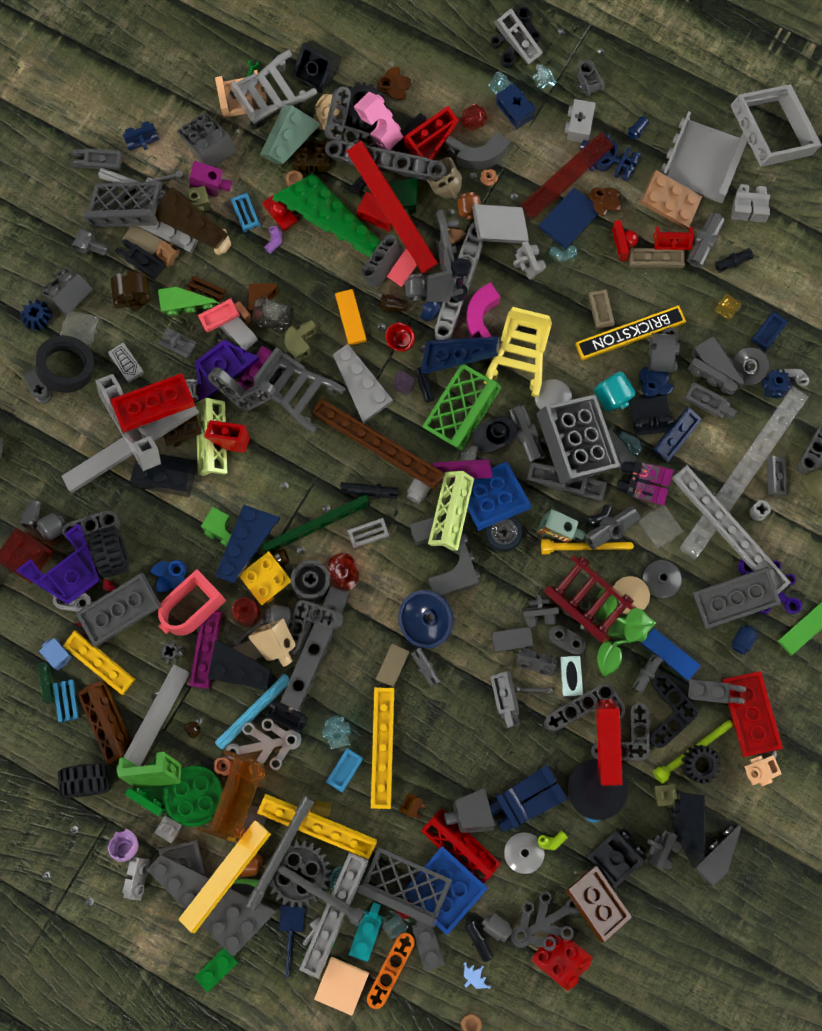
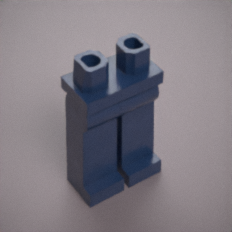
(511, 800)

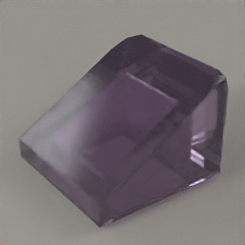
(403, 382)

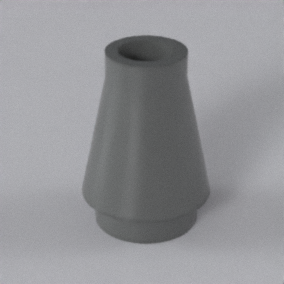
(31, 515)

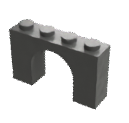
(459, 578)

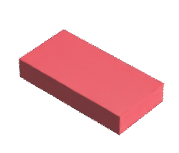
(218, 315)

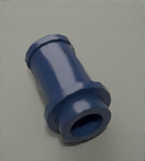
(634, 131)

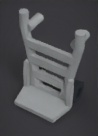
(258, 117)

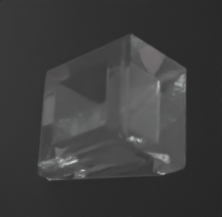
(469, 453)

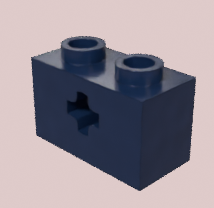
(515, 106)

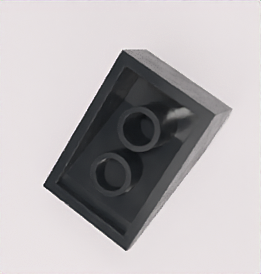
(689, 825)

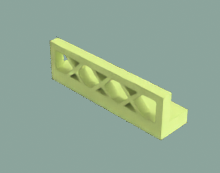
(205, 449)
(455, 509)

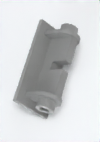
(134, 888)

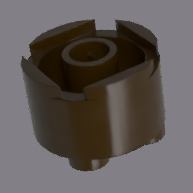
(130, 290)

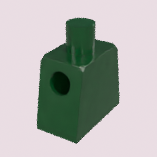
(406, 193)

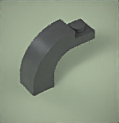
(478, 157)

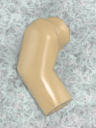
(224, 246)

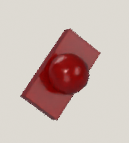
(280, 213)
(623, 240)

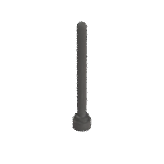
(355, 915)

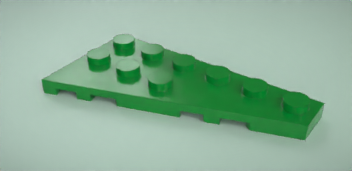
(327, 212)

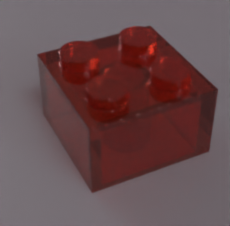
(22, 548)

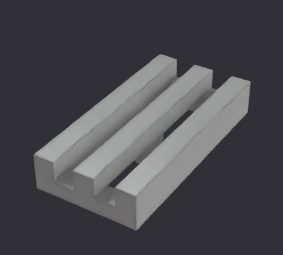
(370, 540)

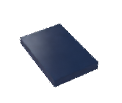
(569, 218)

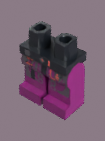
(640, 477)

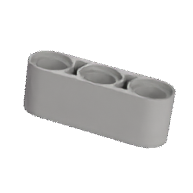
(239, 333)

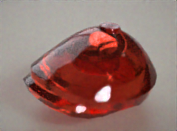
(343, 571)

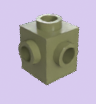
(198, 197)

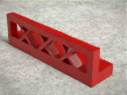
(463, 844)

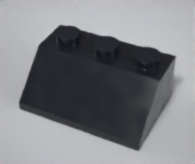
(172, 476)

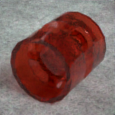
(246, 611)

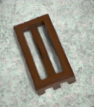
(192, 285)

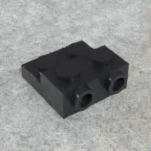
(617, 856)

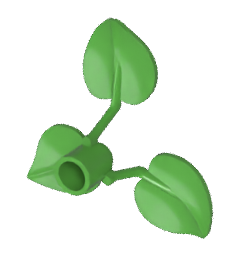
(636, 629)

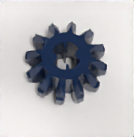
(32, 321)

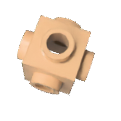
(762, 770)

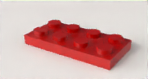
(152, 402)
(753, 719)

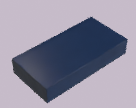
(769, 331)

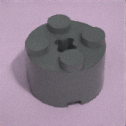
(663, 352)
(303, 573)

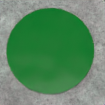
(195, 798)

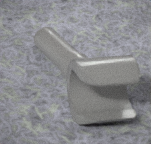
(314, 924)

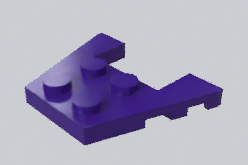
(71, 576)

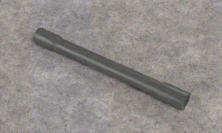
(259, 891)

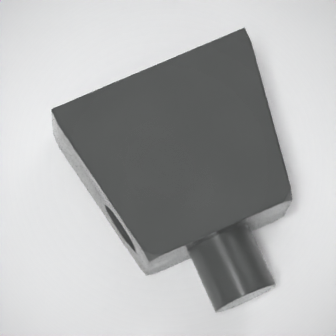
(471, 813)

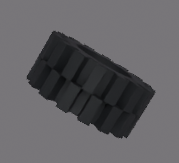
(711, 767)

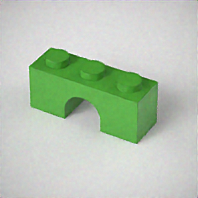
(217, 525)

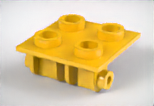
(265, 578)

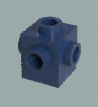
(776, 384)

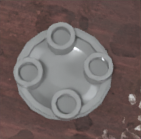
(552, 392)

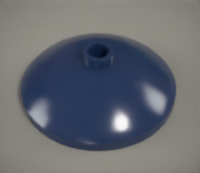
(415, 619)

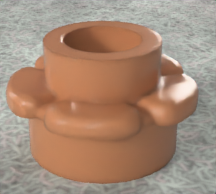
(488, 181)
(218, 765)

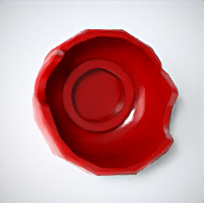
(400, 337)

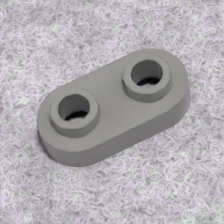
(75, 605)

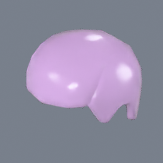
(123, 846)

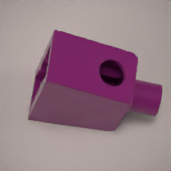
(210, 177)

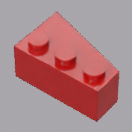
(431, 135)

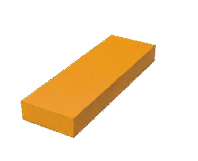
(350, 317)

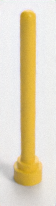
(549, 546)

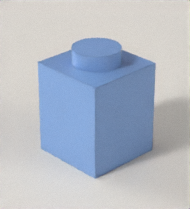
(55, 653)

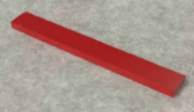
(392, 207)

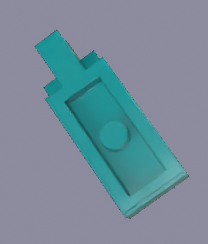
(366, 933)

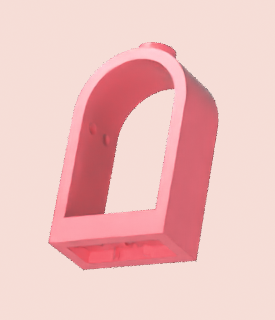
(179, 593)

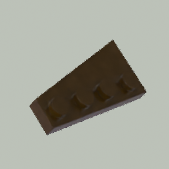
(187, 218)

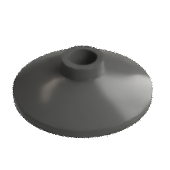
(743, 362)
(661, 588)

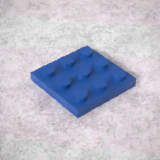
(496, 497)
(461, 895)

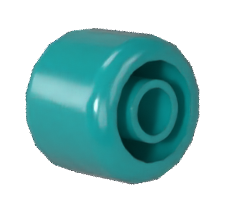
(614, 392)

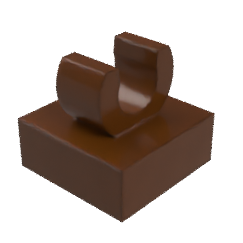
(411, 805)

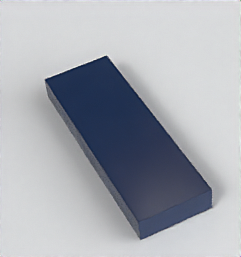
(677, 434)

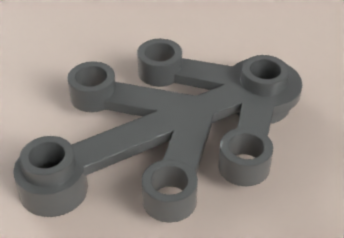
(543, 924)

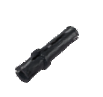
(369, 490)

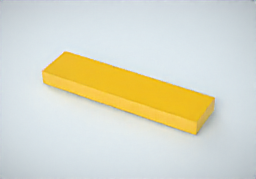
(99, 662)

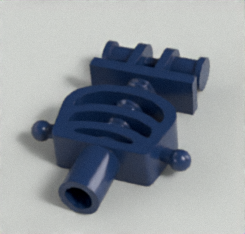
(624, 164)

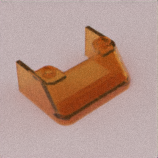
(236, 798)

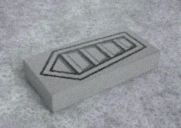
(126, 362)

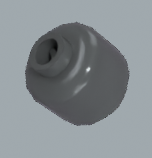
(416, 287)
(50, 526)
(278, 612)

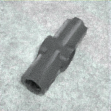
(706, 240)
(526, 434)
(612, 527)

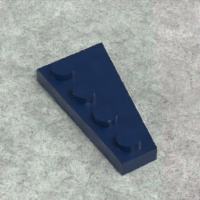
(456, 352)
(245, 541)

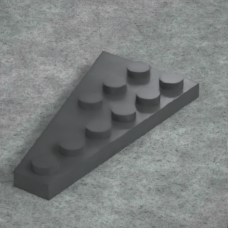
(229, 921)

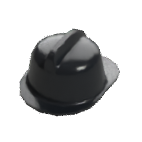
(494, 434)

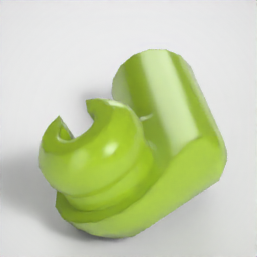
(552, 843)

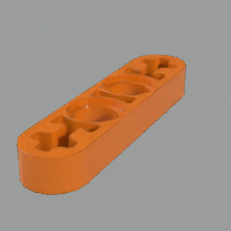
(387, 968)

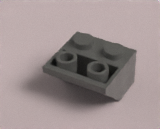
(66, 290)

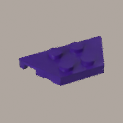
(226, 357)

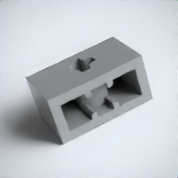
(583, 112)

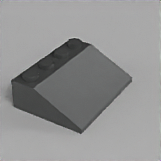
(577, 439)

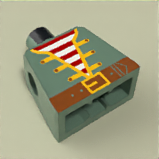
(553, 526)

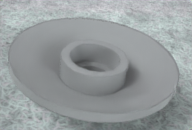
(513, 853)

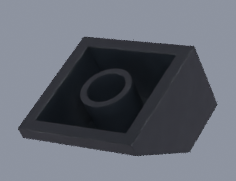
(316, 65)

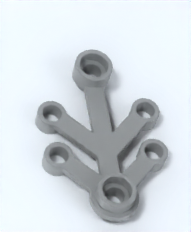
(267, 744)

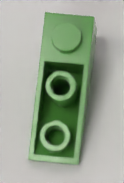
(178, 300)

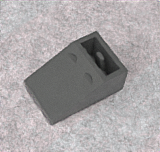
(207, 140)

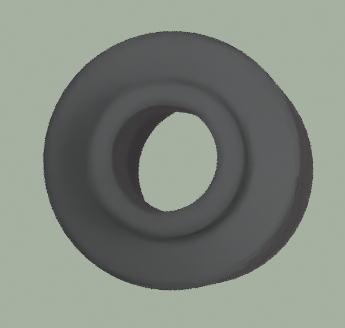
(496, 927)

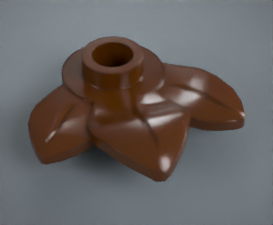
(397, 84)
(605, 200)

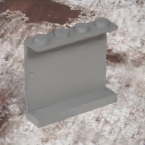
(704, 159)

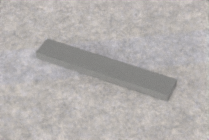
(156, 715)
(333, 918)

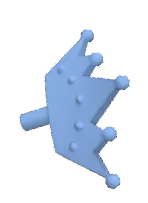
(473, 977)

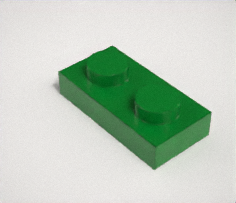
(216, 970)

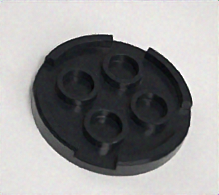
(592, 798)

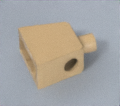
(274, 641)

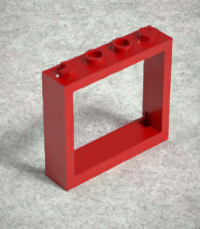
(609, 742)

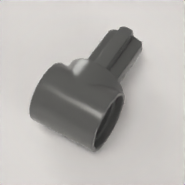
(86, 242)

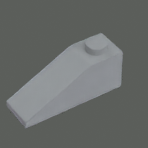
(518, 36)

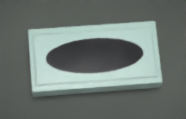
(571, 676)

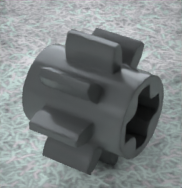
(165, 651)

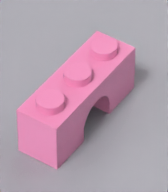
(372, 109)

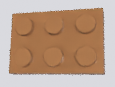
(670, 199)

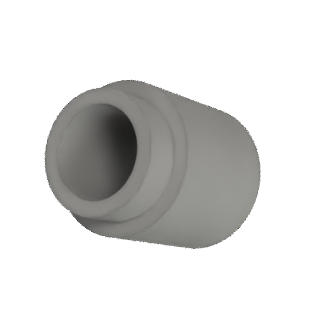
(417, 491)

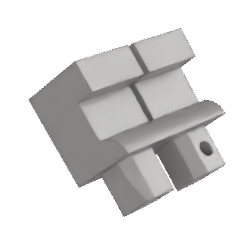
(751, 205)

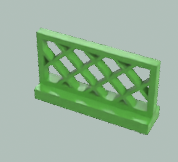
(476, 411)

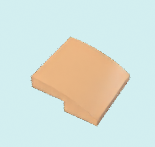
(341, 986)

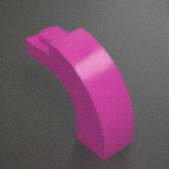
(481, 302)

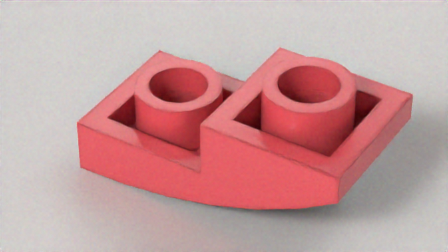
(402, 268)

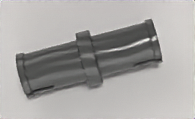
(425, 667)
(647, 673)

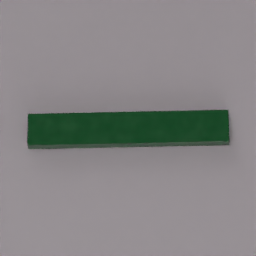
(316, 524)

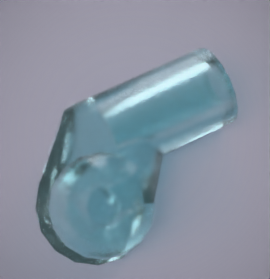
(565, 255)

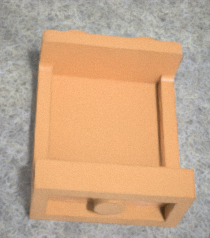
(230, 106)

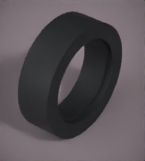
(63, 384)

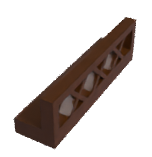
(108, 720)

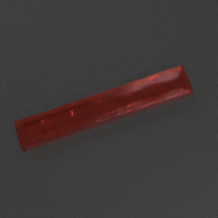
(567, 175)

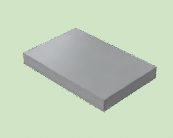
(500, 224)

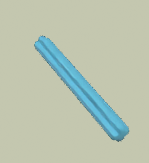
(253, 711)

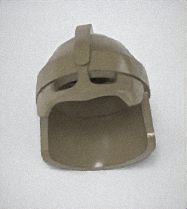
(450, 184)

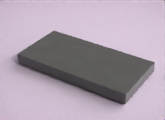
(736, 598)
(118, 610)

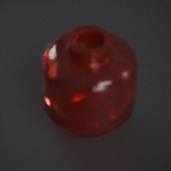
(473, 117)

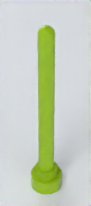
(662, 773)

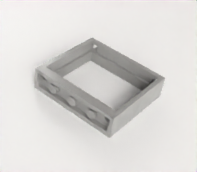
(793, 112)

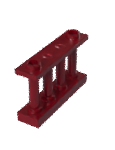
(586, 618)

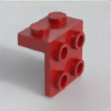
(564, 962)

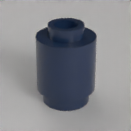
(744, 639)

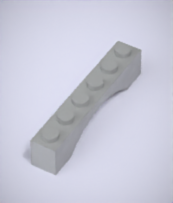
(137, 439)

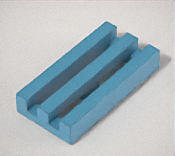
(250, 225)
(63, 684)

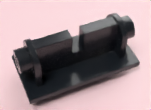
(293, 720)

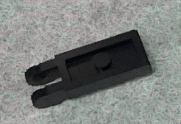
(141, 260)

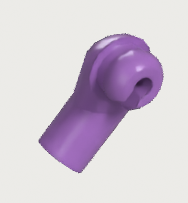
(276, 239)

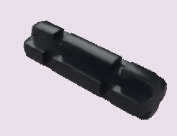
(424, 385)

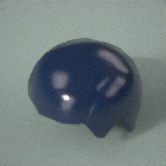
(430, 310)

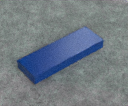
(671, 654)

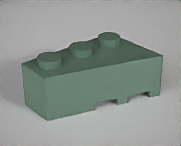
(288, 134)

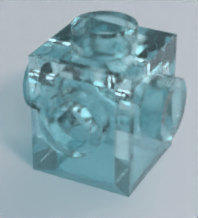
(336, 732)

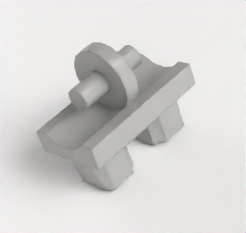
(527, 260)

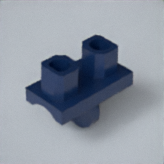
(140, 136)

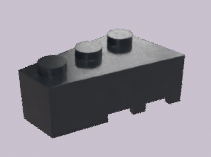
(235, 667)

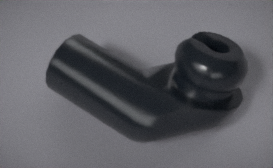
(595, 520)

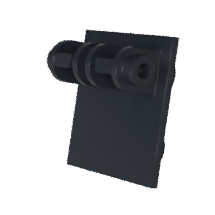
(651, 415)

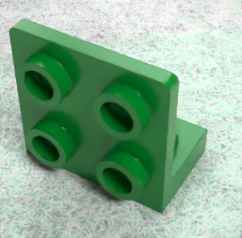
(149, 797)

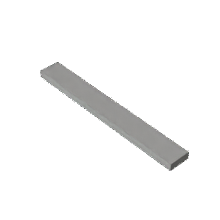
(120, 451)
(727, 526)

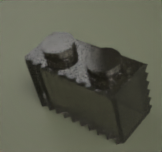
(272, 314)

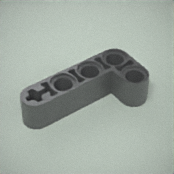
(579, 708)

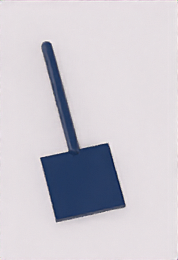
(293, 921)

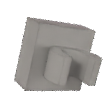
(168, 829)

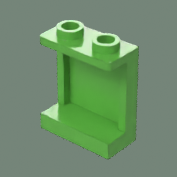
(165, 772)

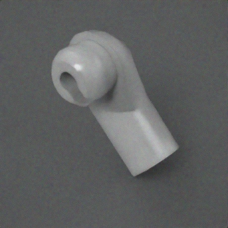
(798, 375)

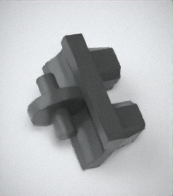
(177, 343)
(548, 611)
(661, 848)

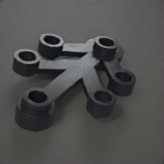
(526, 21)

